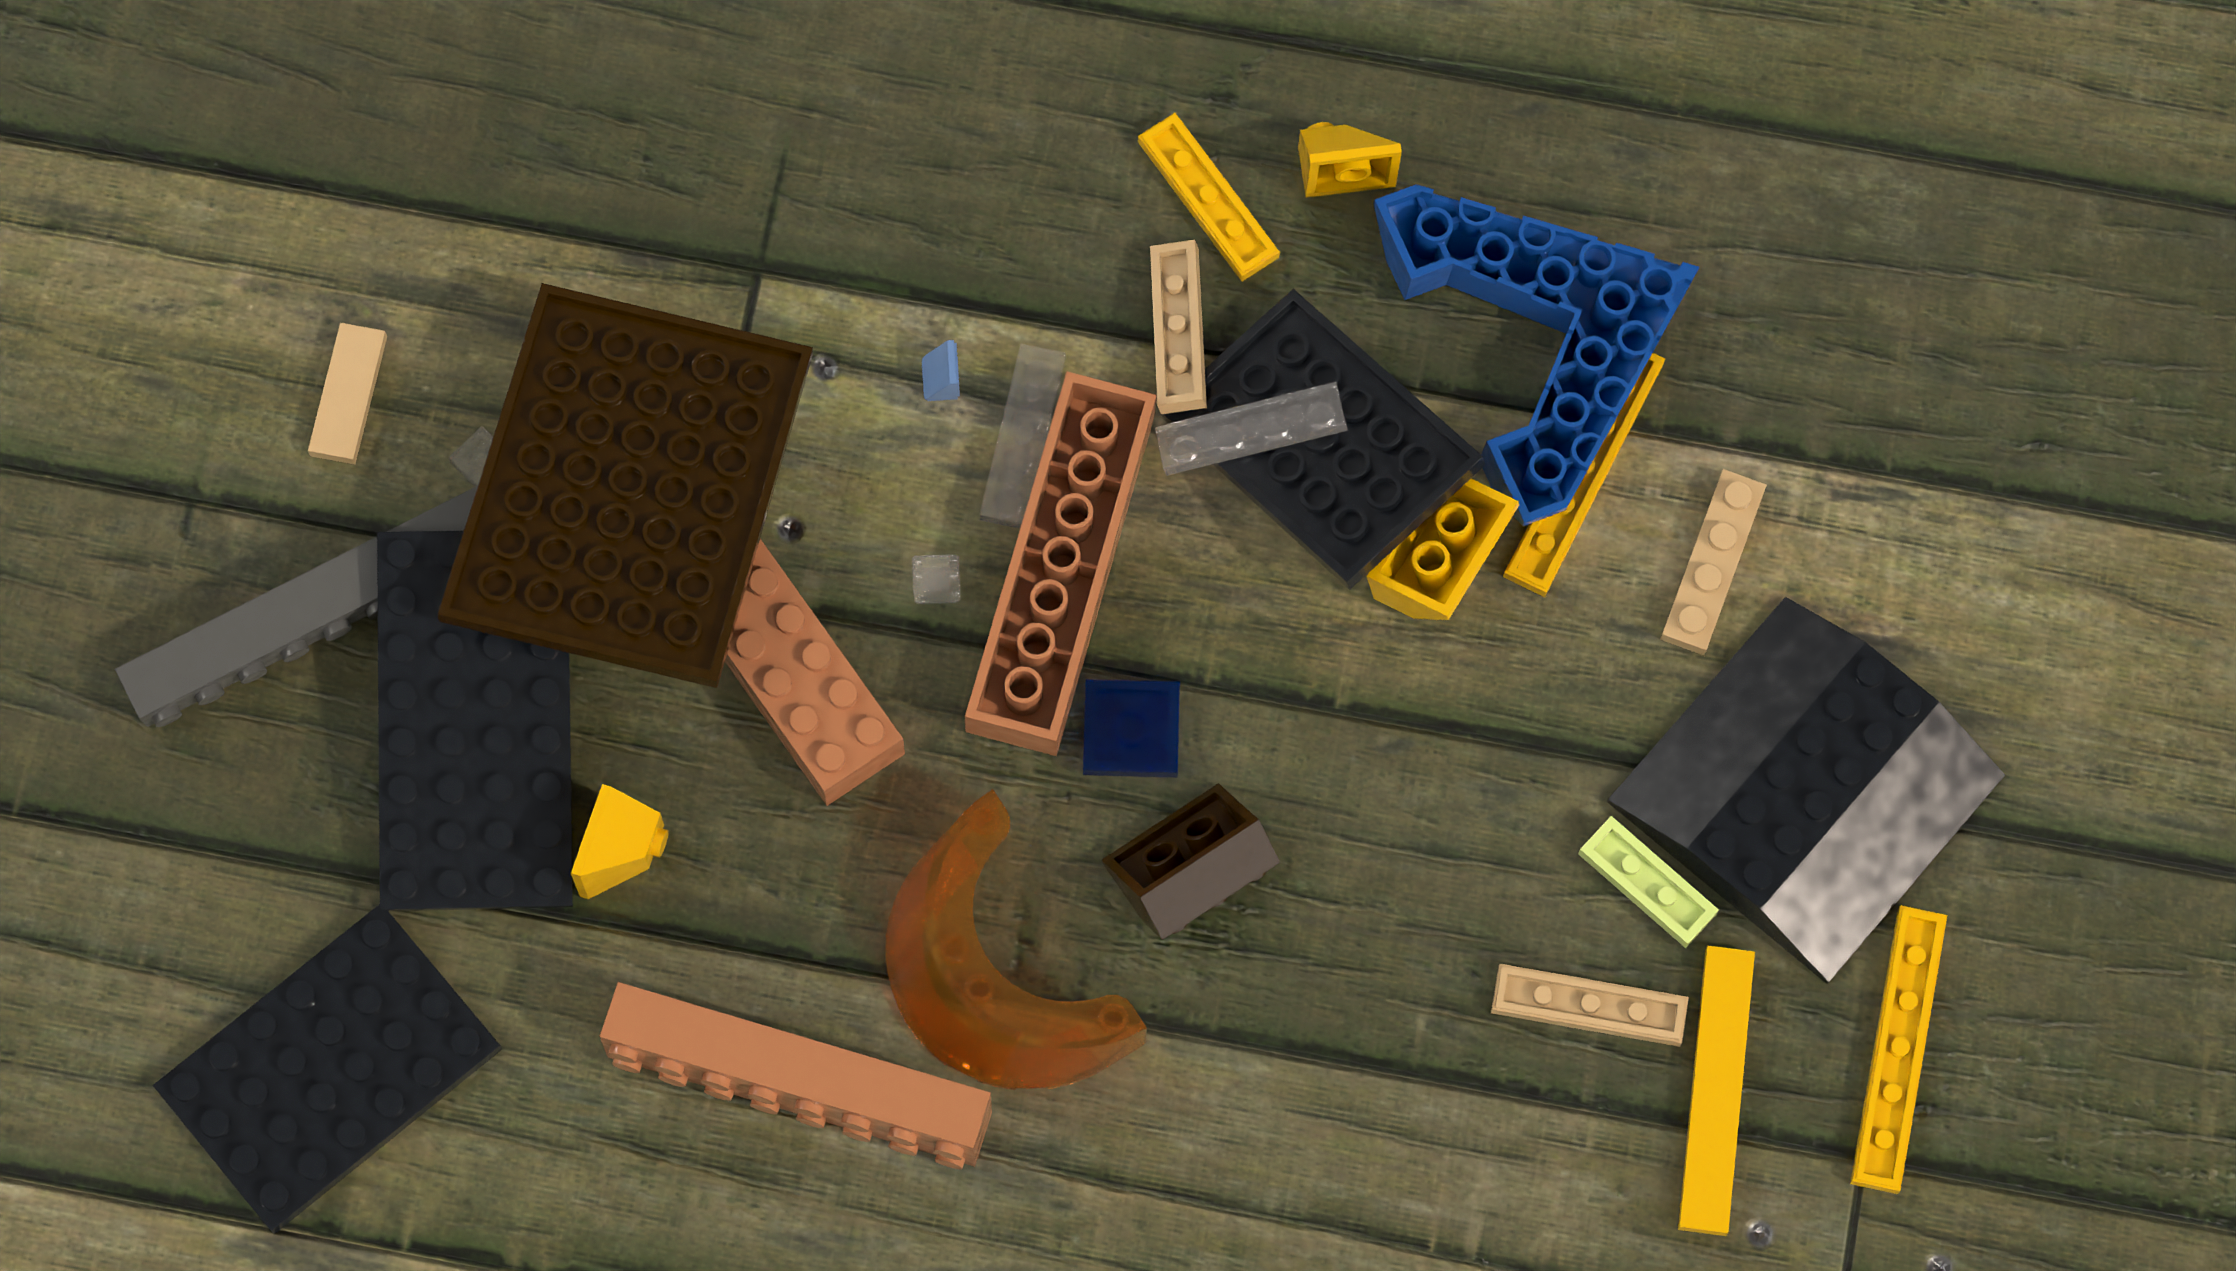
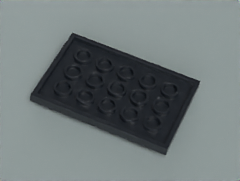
(1350, 491)
(327, 1068)

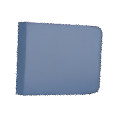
(941, 373)

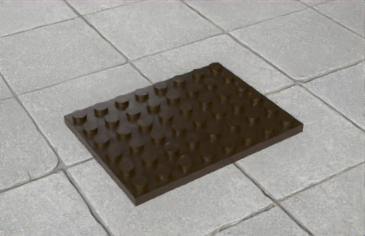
(627, 485)

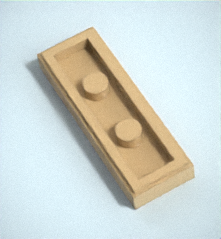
(347, 393)

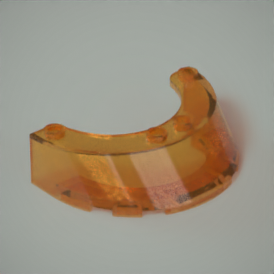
(963, 1003)

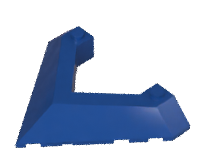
(1598, 293)

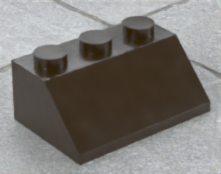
(1191, 861)

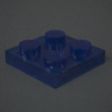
(1131, 728)

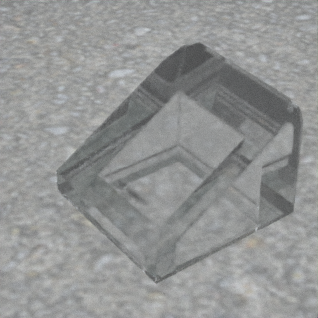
(936, 579)

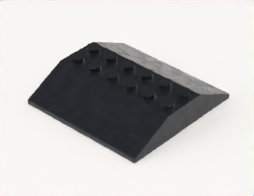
(1809, 785)

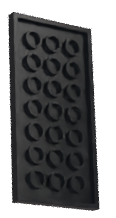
(466, 749)

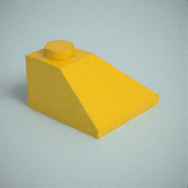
(1346, 160)
(617, 842)

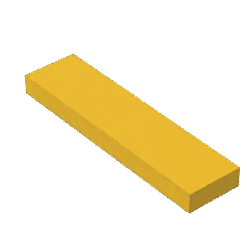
(1208, 197)

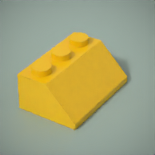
(1443, 555)

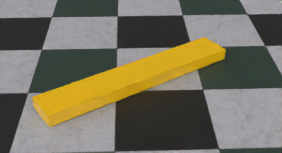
(1549, 539)
(1898, 1050)
(1716, 1091)

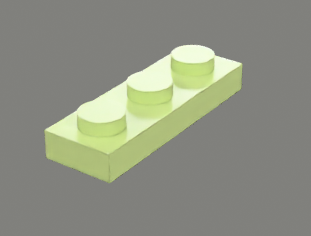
(1648, 881)

